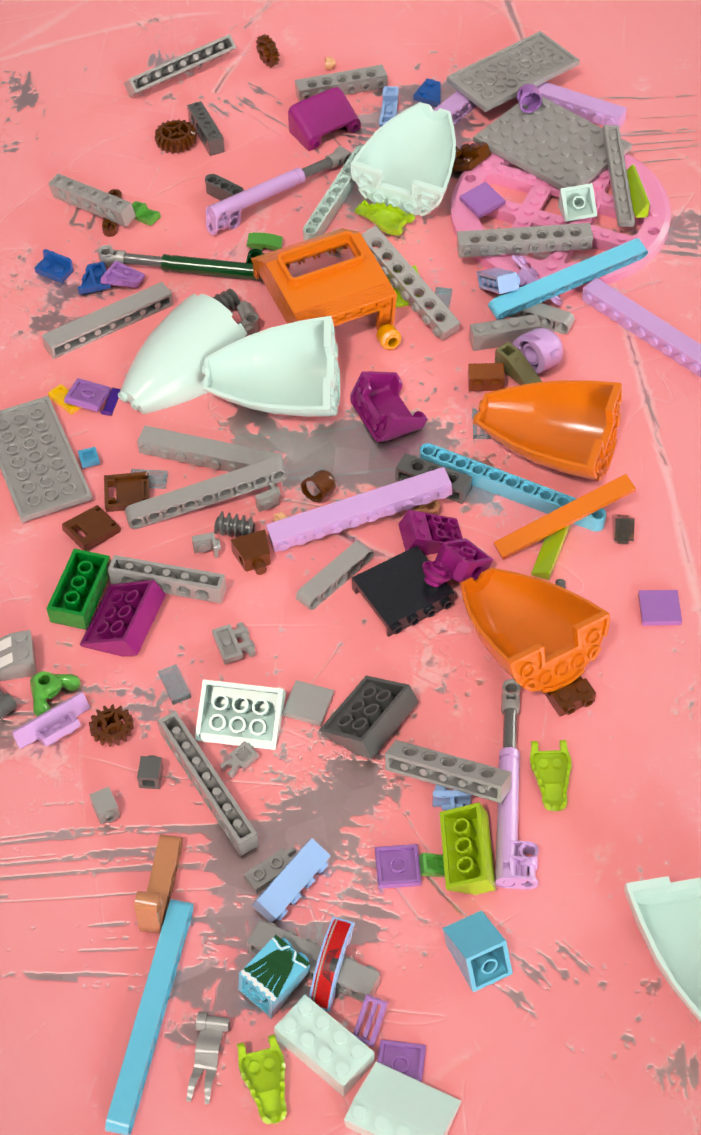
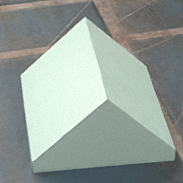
(577, 202)

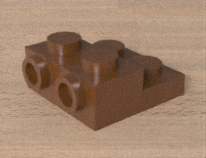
(471, 156)
(572, 697)

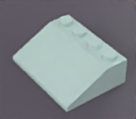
(239, 714)
(399, 1106)

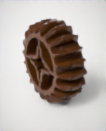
(175, 136)

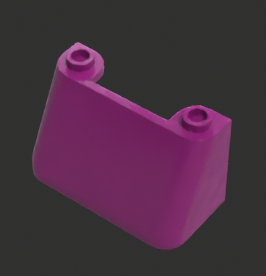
(321, 115)
(381, 407)

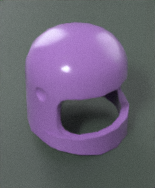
(529, 95)

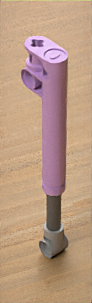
(228, 211)
(511, 862)

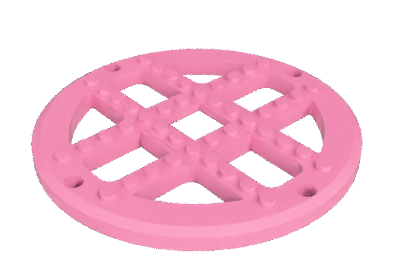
(529, 214)

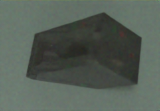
(623, 528)

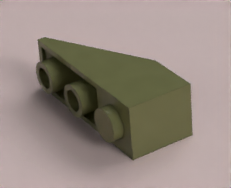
(516, 364)

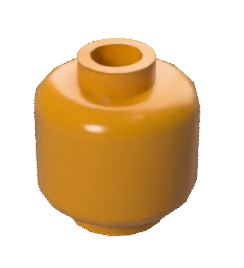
(388, 337)

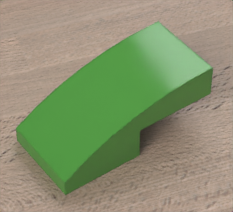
(144, 214)
(261, 240)
(431, 865)

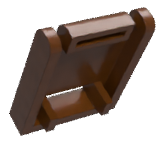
(129, 490)
(94, 524)

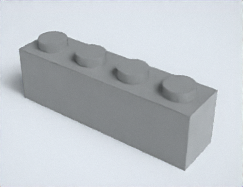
(498, 332)

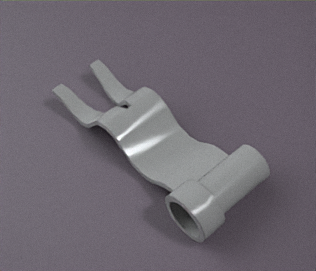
(207, 1051)

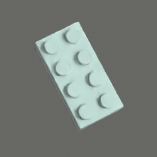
(324, 1045)

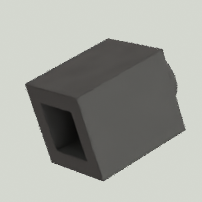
(150, 772)

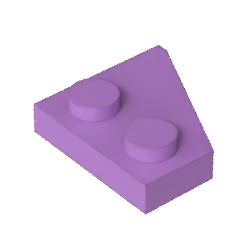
(122, 275)

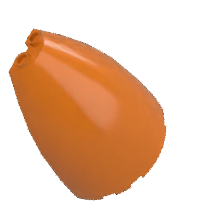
(556, 423)
(534, 627)

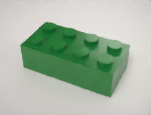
(79, 589)

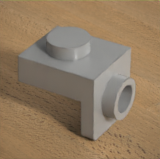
(268, 499)

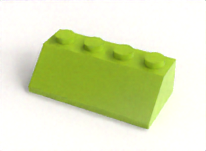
(467, 850)

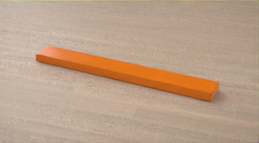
(564, 516)

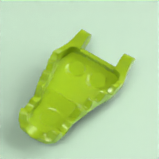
(386, 218)
(552, 774)
(265, 1079)

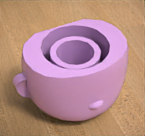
(540, 348)

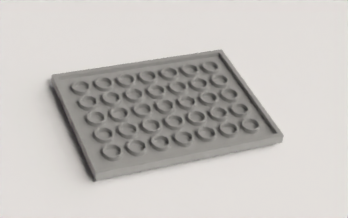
(549, 144)

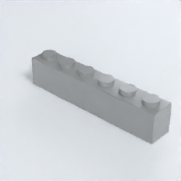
(353, 979)

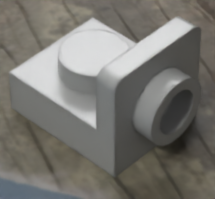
(206, 542)

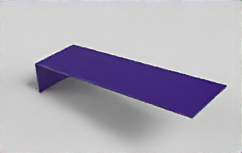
(111, 402)

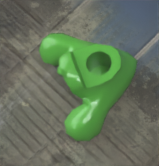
(47, 685)

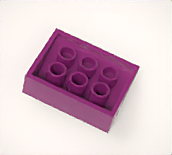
(124, 618)

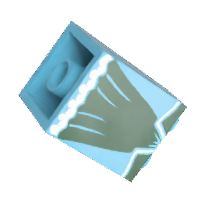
(273, 975)

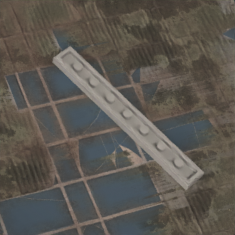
(618, 176)

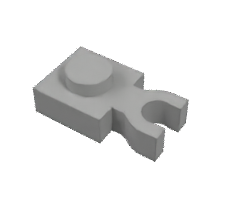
(241, 757)

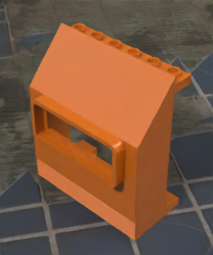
(338, 291)

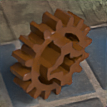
(267, 50)
(111, 725)

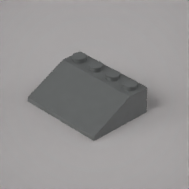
(370, 715)

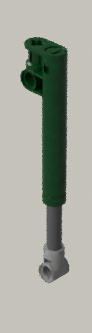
(184, 264)

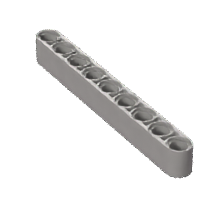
(205, 493)

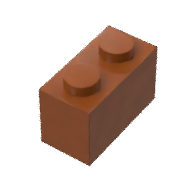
(486, 376)

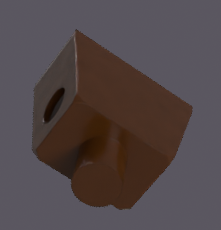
(252, 551)

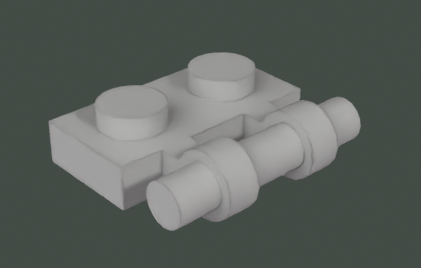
(227, 642)

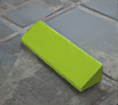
(638, 195)
(549, 554)

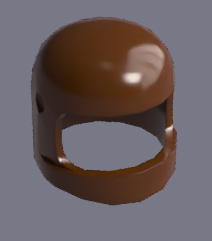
(325, 483)

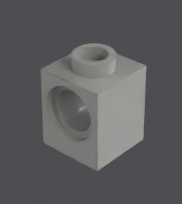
(105, 805)

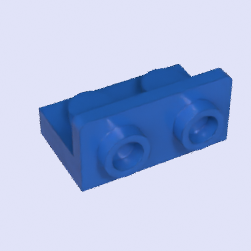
(54, 266)

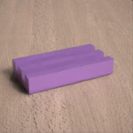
(376, 1001)

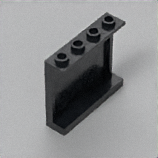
(399, 591)

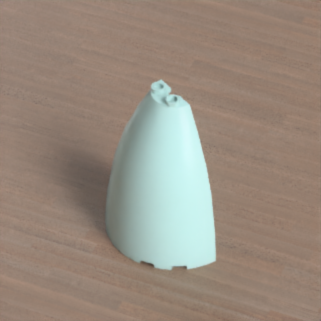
(408, 160)
(172, 357)
(280, 370)
(671, 928)

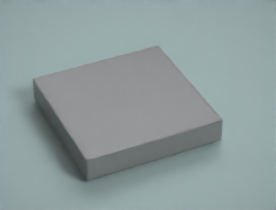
(308, 703)

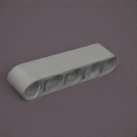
(549, 317)
(334, 575)

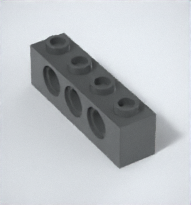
(205, 128)
(412, 466)

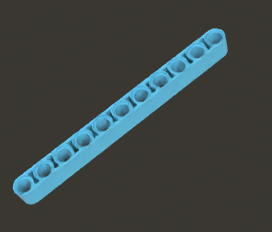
(567, 279)
(509, 485)
(149, 1018)

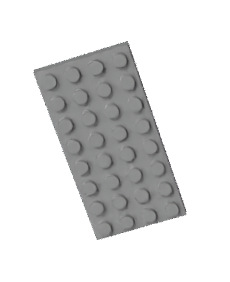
(504, 72)
(39, 461)

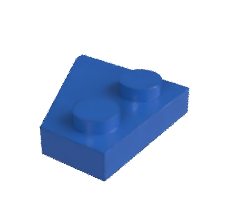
(429, 93)
(92, 278)

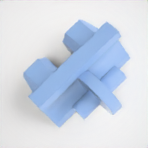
(449, 798)

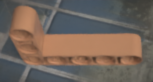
(152, 905)

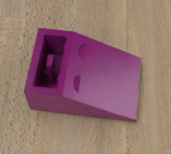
(428, 531)

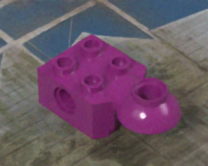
(456, 561)

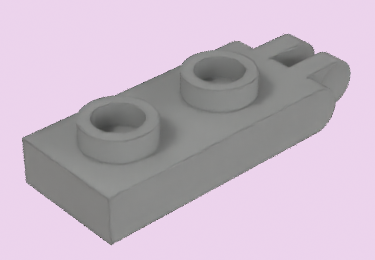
(267, 871)

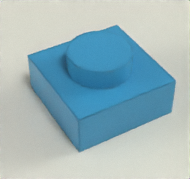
(88, 457)

